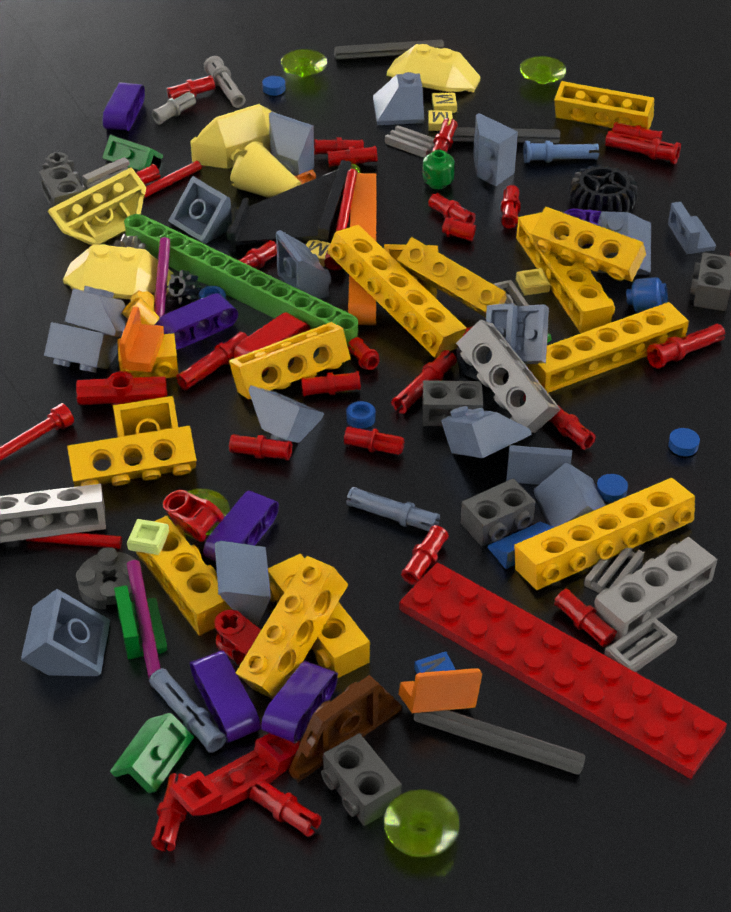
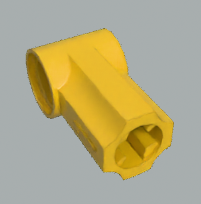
(145, 302)

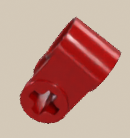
(192, 513)
(235, 634)

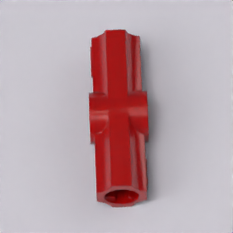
(120, 389)

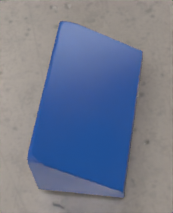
(504, 548)

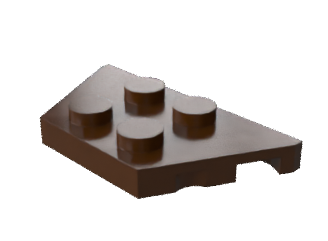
(355, 711)

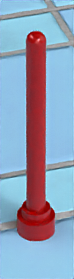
(343, 214)
(58, 418)

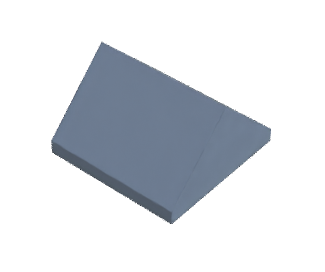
(202, 211)
(534, 464)
(567, 495)
(243, 578)

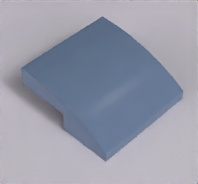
(522, 328)

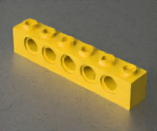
(569, 281)
(396, 290)
(608, 346)
(604, 533)

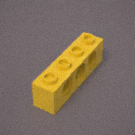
(602, 106)
(555, 224)
(450, 277)
(249, 367)
(145, 445)
(186, 579)
(292, 627)
(341, 642)

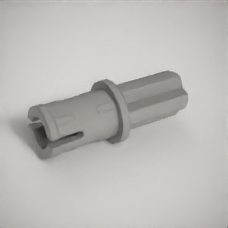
(173, 107)

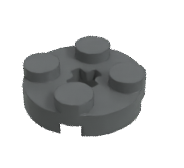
(99, 567)

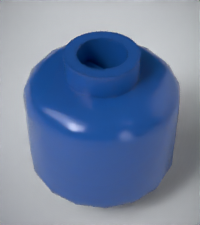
(647, 294)

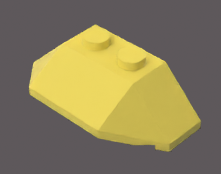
(438, 68)
(229, 134)
(102, 209)
(115, 270)

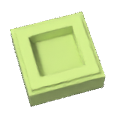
(148, 537)

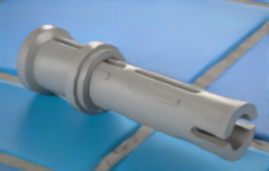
(234, 95)

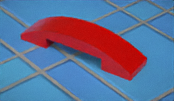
(234, 781)

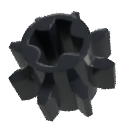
(184, 287)

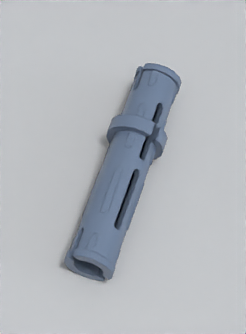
(405, 513)
(194, 719)

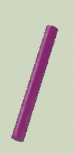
(162, 274)
(143, 617)

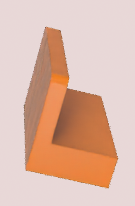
(140, 343)
(442, 690)

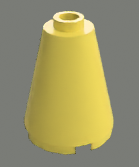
(261, 173)

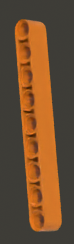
(363, 213)

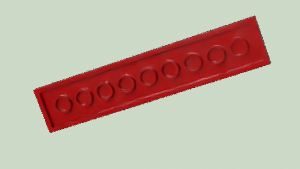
(565, 669)

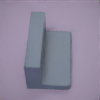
(689, 230)

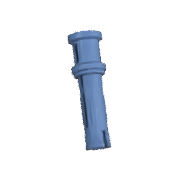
(548, 151)

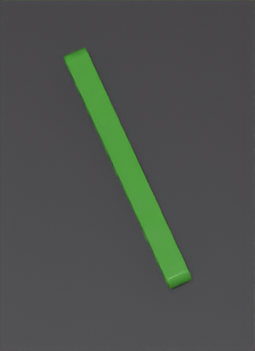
(238, 278)

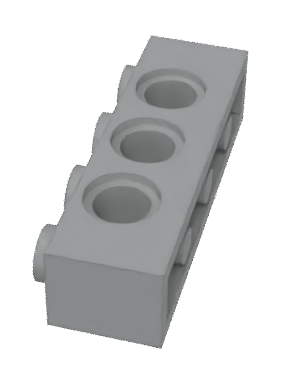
(538, 406)
(51, 512)
(656, 586)

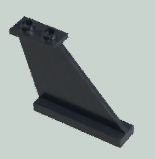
(301, 212)

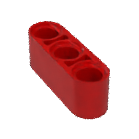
(276, 330)

